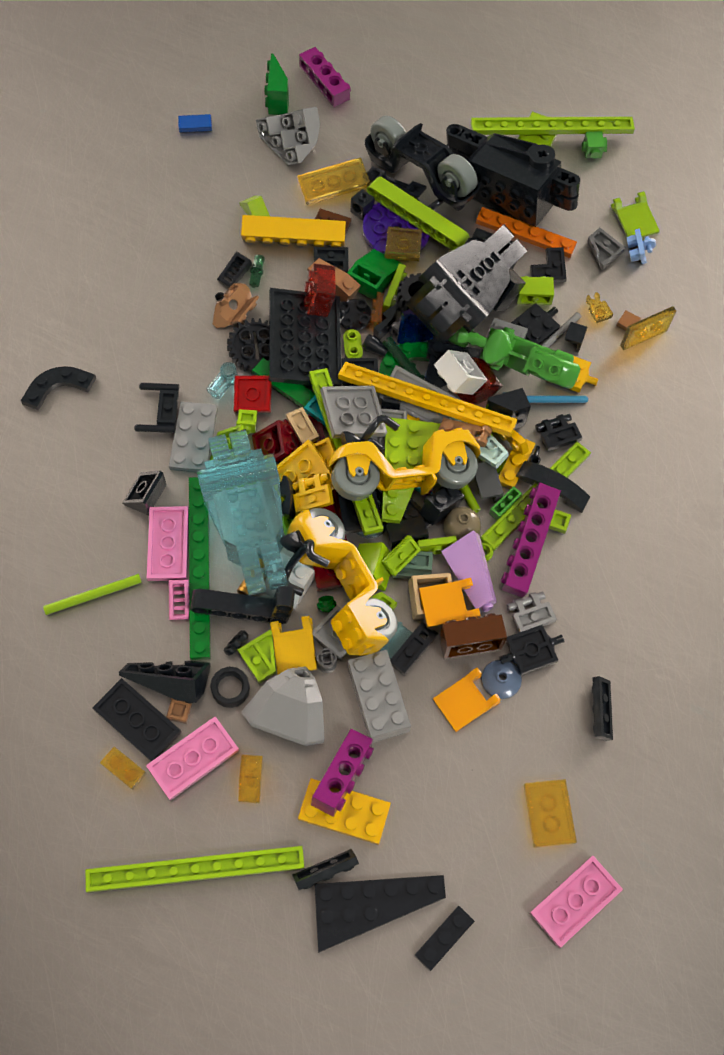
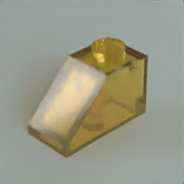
(250, 778)

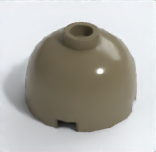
(461, 522)

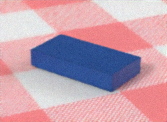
(195, 123)

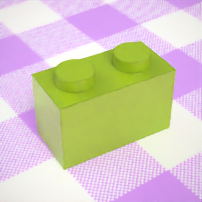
(536, 290)

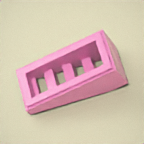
(178, 583)

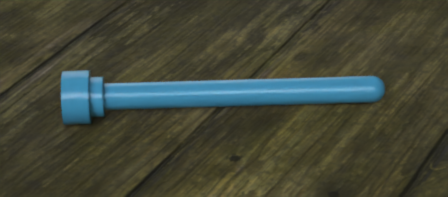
(557, 399)

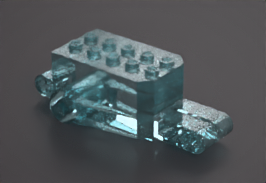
(246, 508)

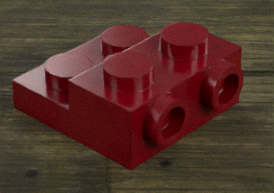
(275, 440)

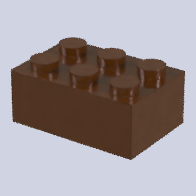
(472, 636)

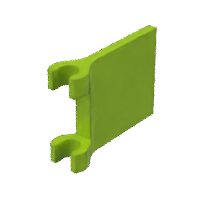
(636, 216)

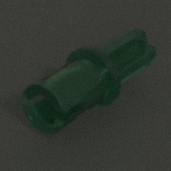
(256, 271)

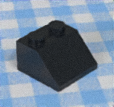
(511, 404)

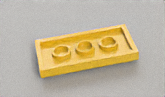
(359, 818)

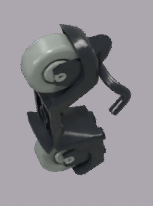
(448, 174)

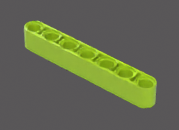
(417, 213)

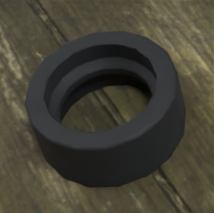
(225, 672)

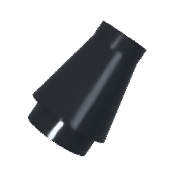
(374, 345)

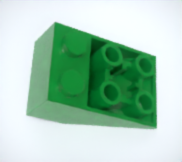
(277, 88)
(373, 273)

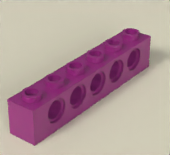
(548, 498)

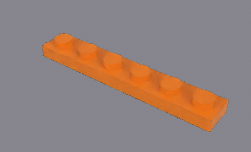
(525, 232)

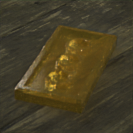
(333, 181)

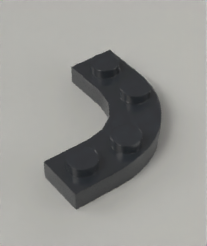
(54, 378)

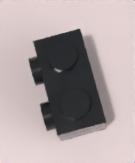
(440, 504)

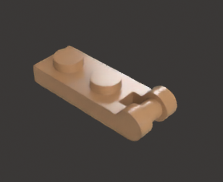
(483, 431)

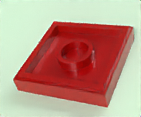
(252, 393)

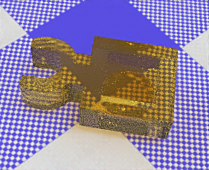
(599, 310)

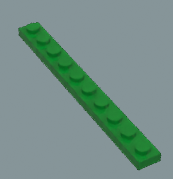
(198, 570)

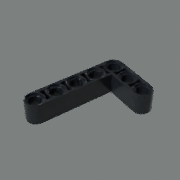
(245, 606)

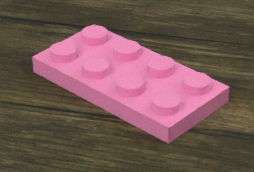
(167, 543)
(192, 758)
(576, 901)

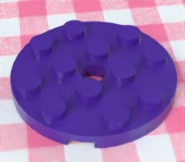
(377, 223)

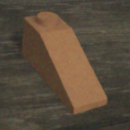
(345, 285)

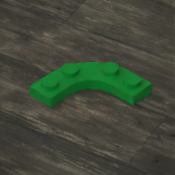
(413, 351)

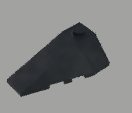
(175, 681)

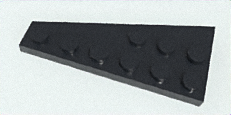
(361, 906)

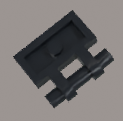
(560, 436)

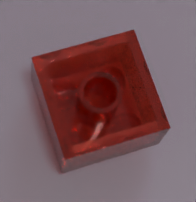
(320, 290)

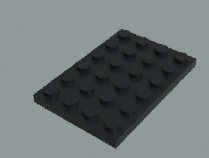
(302, 340)

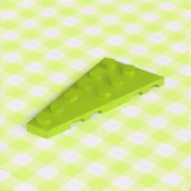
(403, 449)

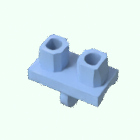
(639, 253)

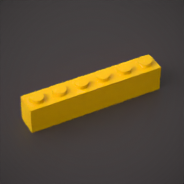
(293, 230)

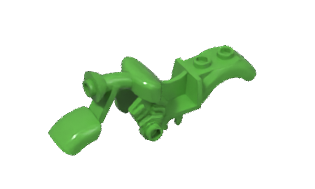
(521, 355)

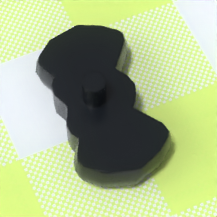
(236, 642)

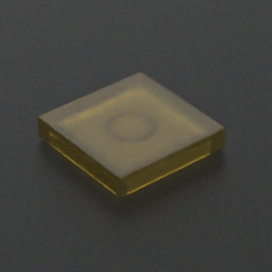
(403, 244)

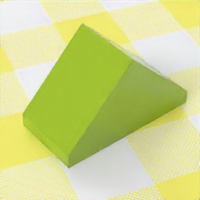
(254, 206)

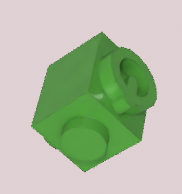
(594, 144)

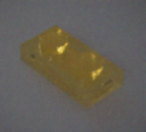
(123, 768)

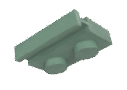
(419, 565)

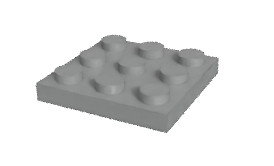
(352, 409)

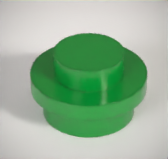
(326, 603)

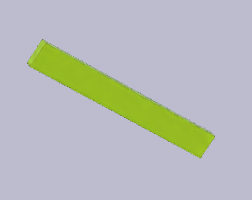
(514, 515)

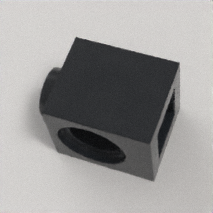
(361, 204)

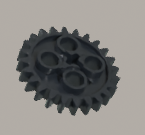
(239, 346)

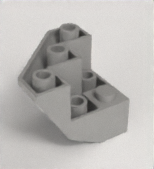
(291, 133)
(289, 707)

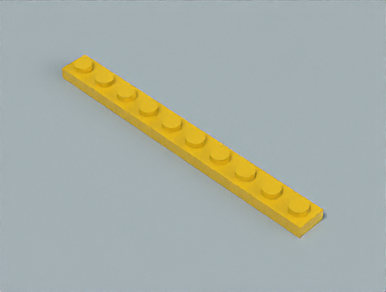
(428, 399)

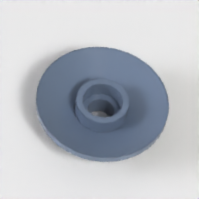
(503, 688)

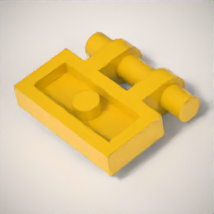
(313, 498)

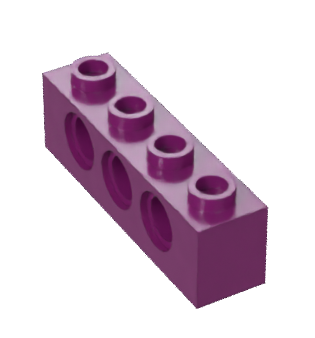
(324, 76)
(353, 744)

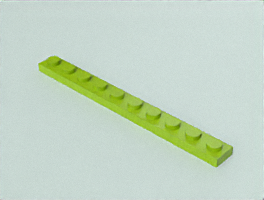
(552, 125)
(365, 508)
(194, 869)

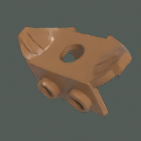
(245, 302)

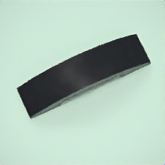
(414, 189)
(570, 491)

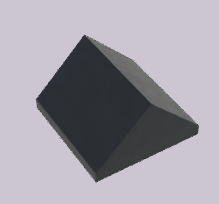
(145, 491)

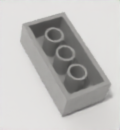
(378, 696)

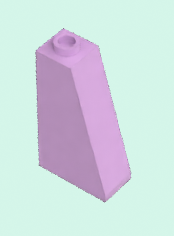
(469, 561)

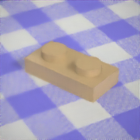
(302, 426)

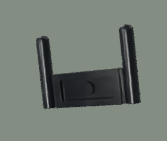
(166, 408)

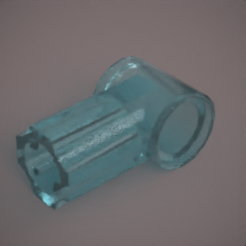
(222, 381)

